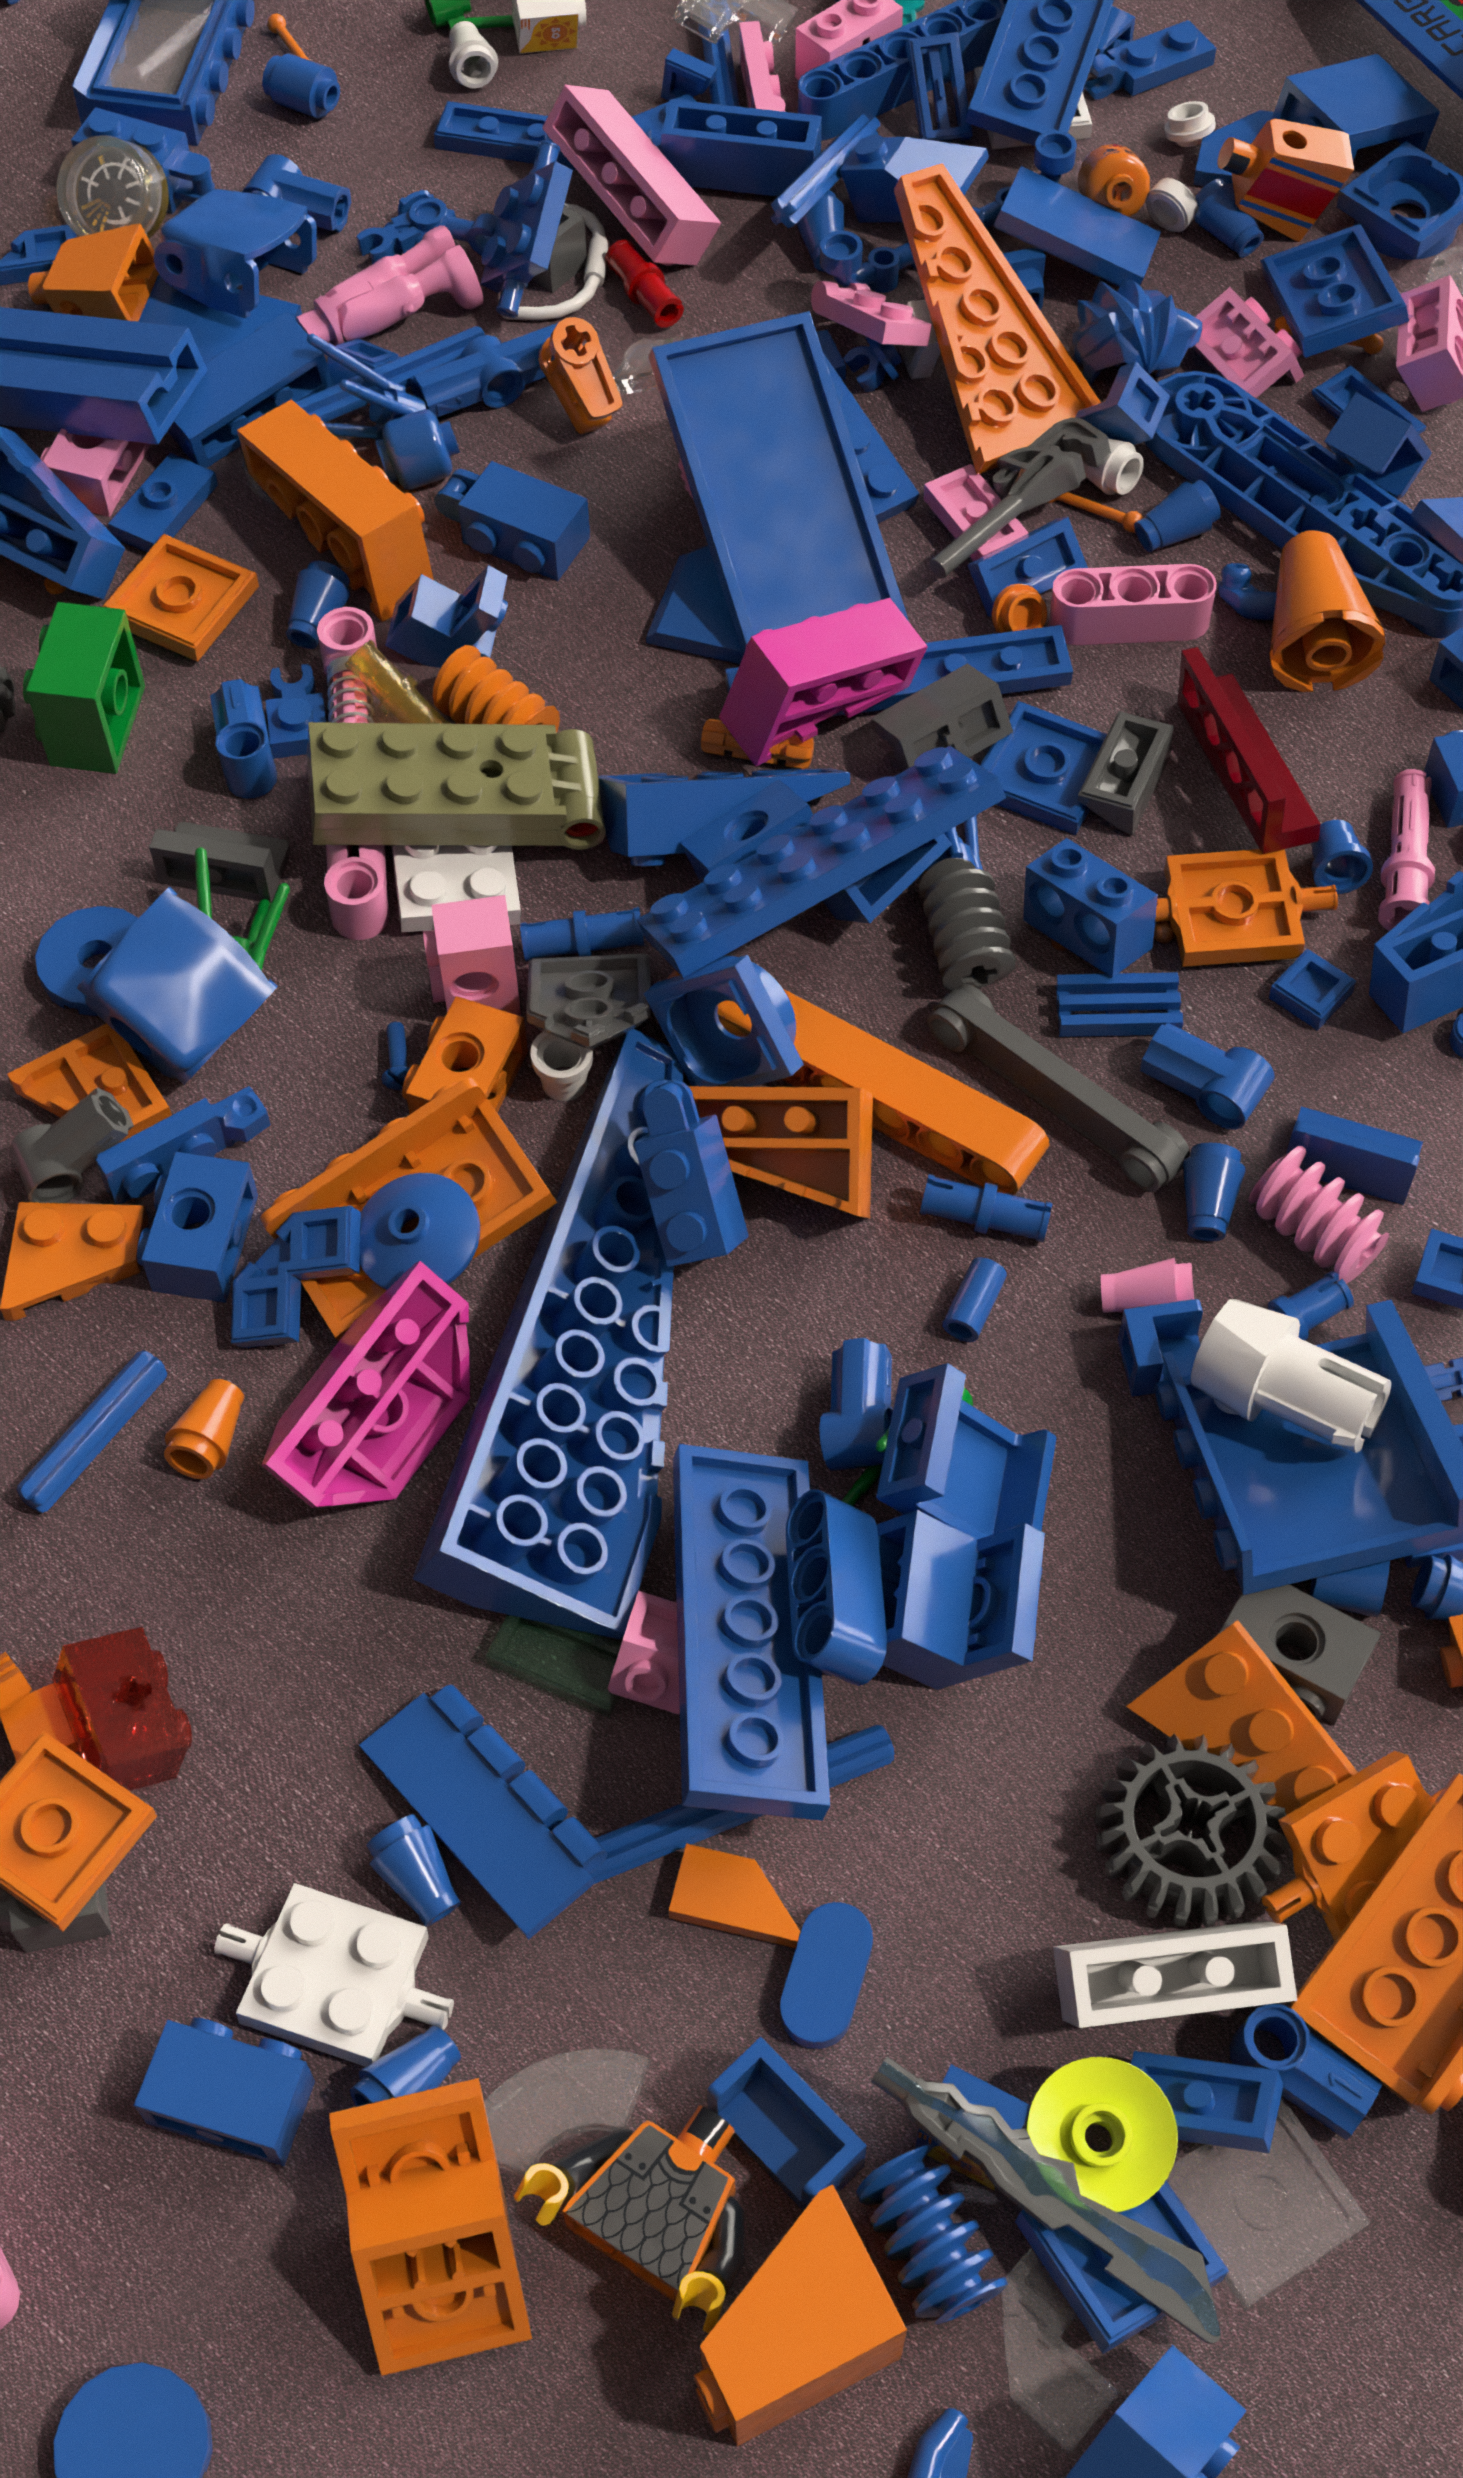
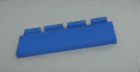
(486, 1807)

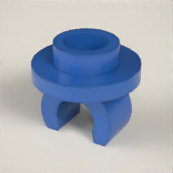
(879, 357)

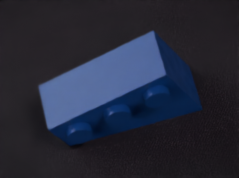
(1421, 962)

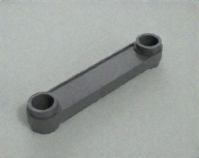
(1146, 1151)

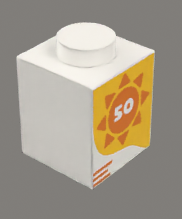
(547, 24)

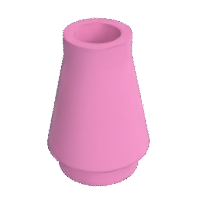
(1147, 1286)

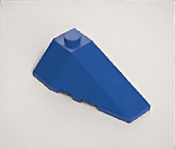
(656, 811)

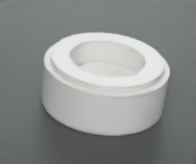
(1171, 205)

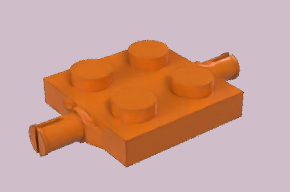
(1237, 906)
(1349, 1840)

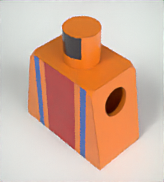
(1287, 173)

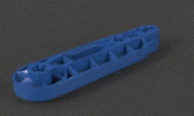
(1293, 485)

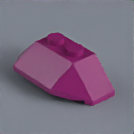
(378, 1397)

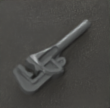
(1028, 480)

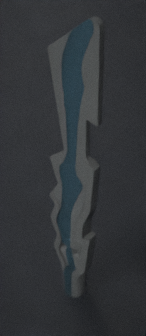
(1048, 2190)

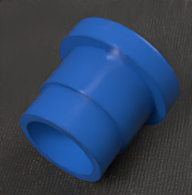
(1340, 858)

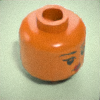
(1115, 179)

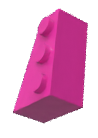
(816, 670)

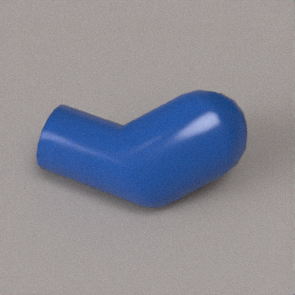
(1243, 596)

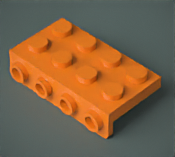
(448, 1136)
(1395, 1972)

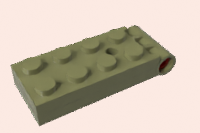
(453, 785)

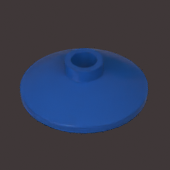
(442, 1240)

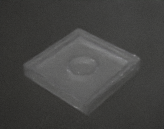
(1267, 2210)

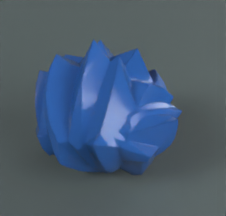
(1130, 329)

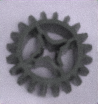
(1234, 1800)

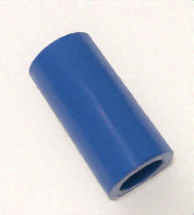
(974, 1299)

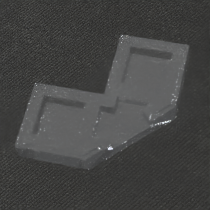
(713, 17)
(1043, 2373)

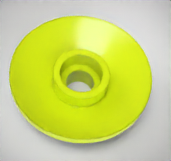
(1133, 2112)

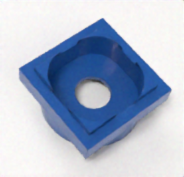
(1411, 178)
(700, 1042)

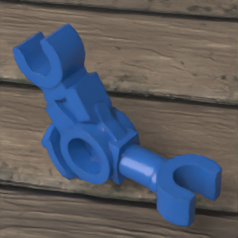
(417, 216)

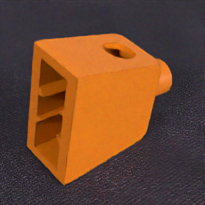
(99, 275)

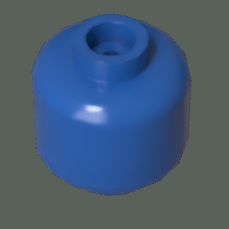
(417, 449)

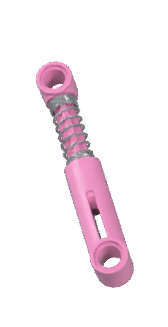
(352, 884)

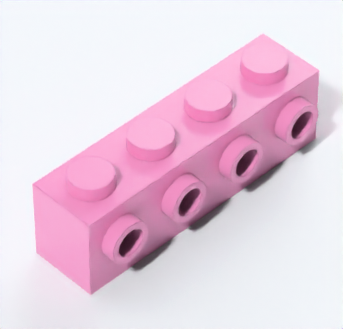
(631, 175)

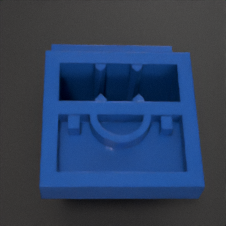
(957, 1601)

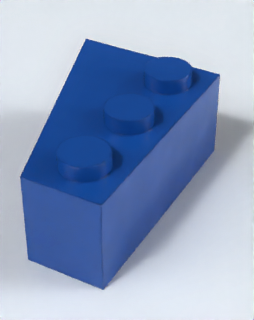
(49, 526)

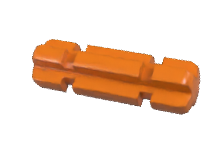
(717, 740)

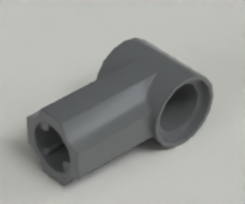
(57, 1154)

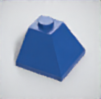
(880, 162)

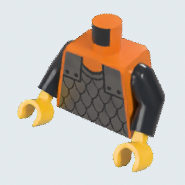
(654, 2207)

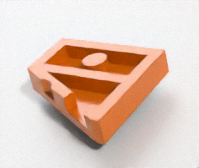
(69, 1251)

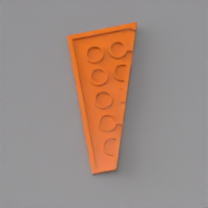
(994, 341)

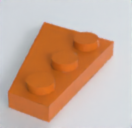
(1243, 1700)

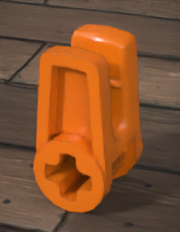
(580, 374)

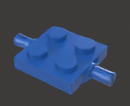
(525, 228)

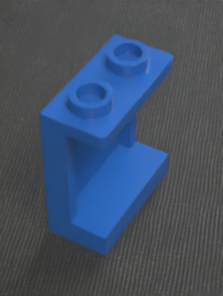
(1359, 99)
(961, 1461)

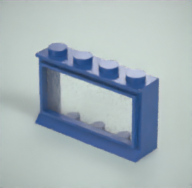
(162, 61)

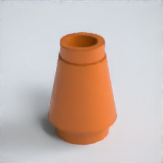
(205, 1431)

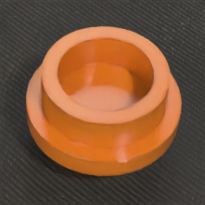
(1018, 609)

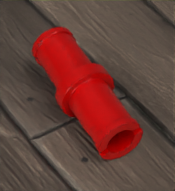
(644, 283)

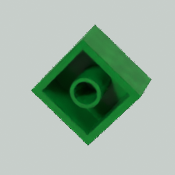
(85, 687)

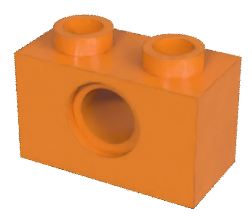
(472, 1038)

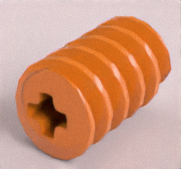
(478, 693)

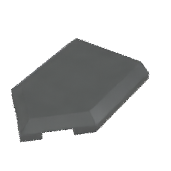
(588, 996)

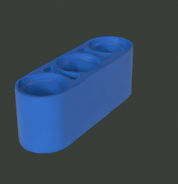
(835, 1588)

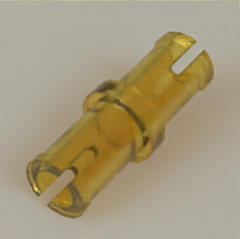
(391, 687)

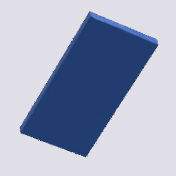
(773, 474)

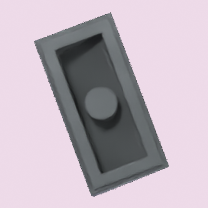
(1127, 770)

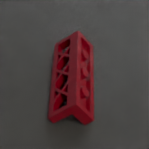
(1244, 757)

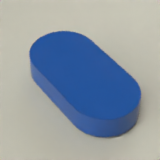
(826, 1975)

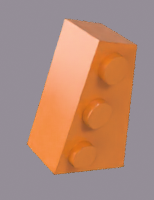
(798, 1139)

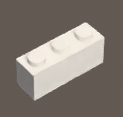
(1174, 1973)

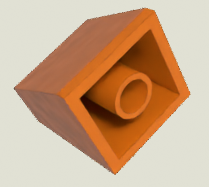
(799, 2327)

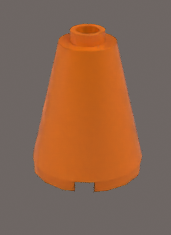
(1322, 618)

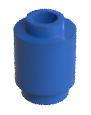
(301, 85)

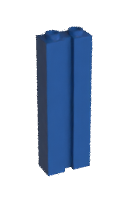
(95, 374)

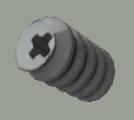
(965, 924)

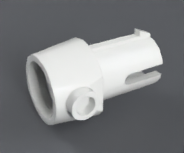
(1259, 1363)

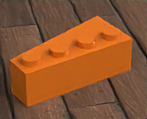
(339, 502)

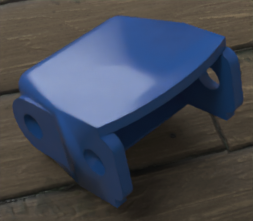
(226, 243)
(176, 986)

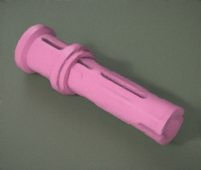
(1408, 869)

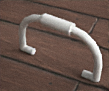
(593, 275)

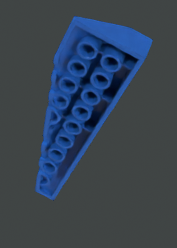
(564, 1444)

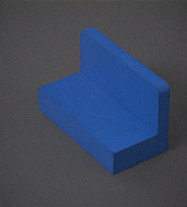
(1360, 1154)

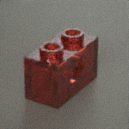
(122, 1708)

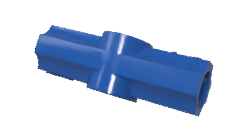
(484, 373)

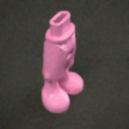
(394, 290)

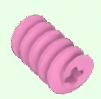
(1318, 1215)

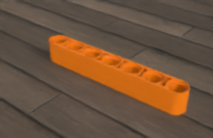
(910, 1098)

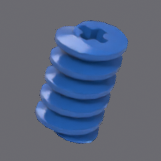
(928, 2237)

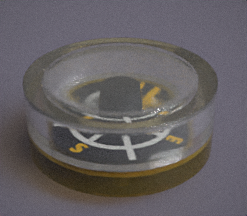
(111, 186)

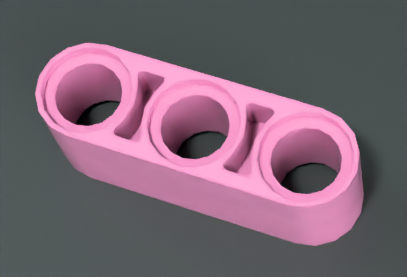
(1133, 604)

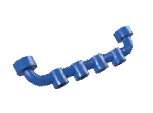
(843, 249)

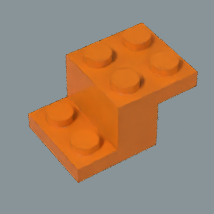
(429, 2227)

